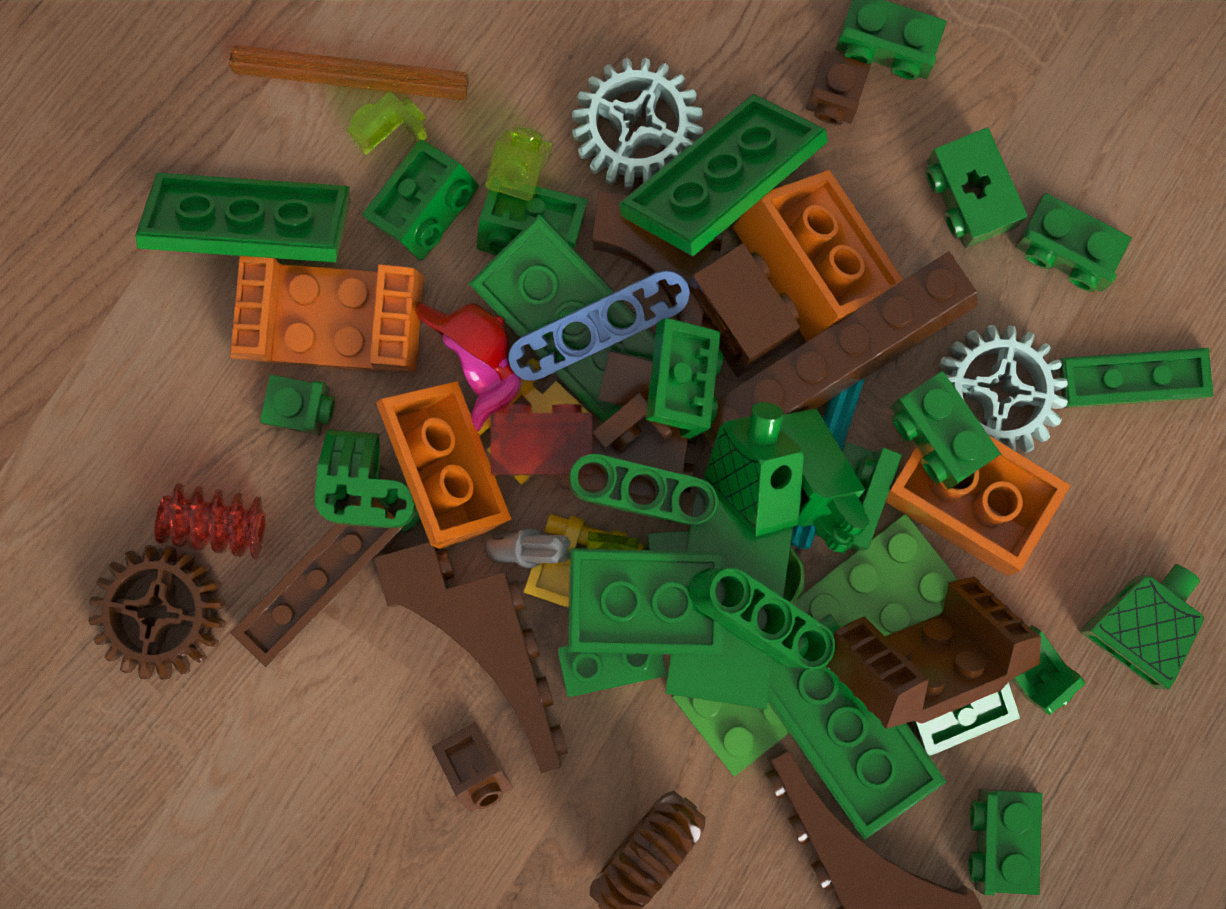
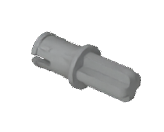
(528, 548)

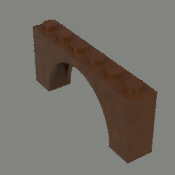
(651, 254)

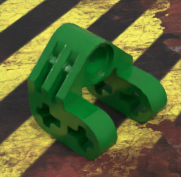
(352, 467)

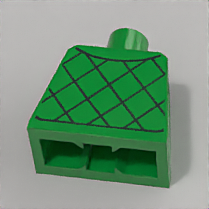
(757, 470)
(1149, 626)

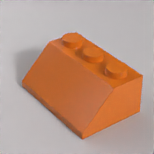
(817, 250)
(444, 464)
(990, 513)

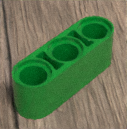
(667, 489)
(784, 624)

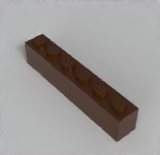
(856, 344)

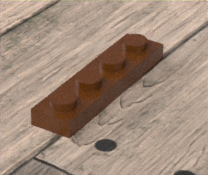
(311, 586)

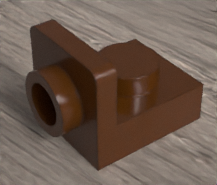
(837, 88)
(623, 426)
(472, 768)

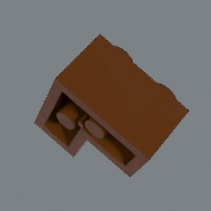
(745, 308)

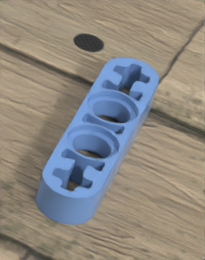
(602, 331)

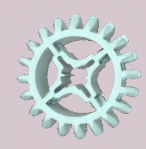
(621, 114)
(1032, 360)

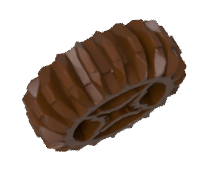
(162, 589)
(648, 854)

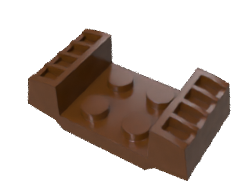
(937, 662)

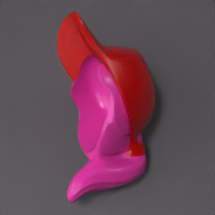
(483, 354)

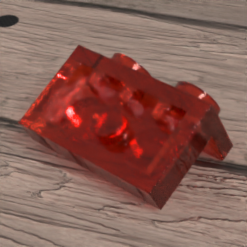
(540, 442)

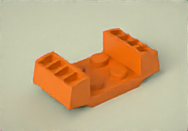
(327, 316)

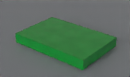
(640, 602)

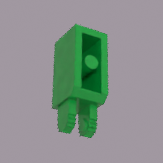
(828, 482)

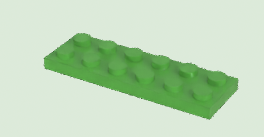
(890, 584)

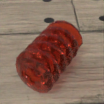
(211, 522)

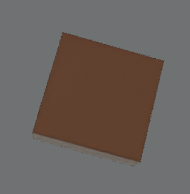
(625, 378)

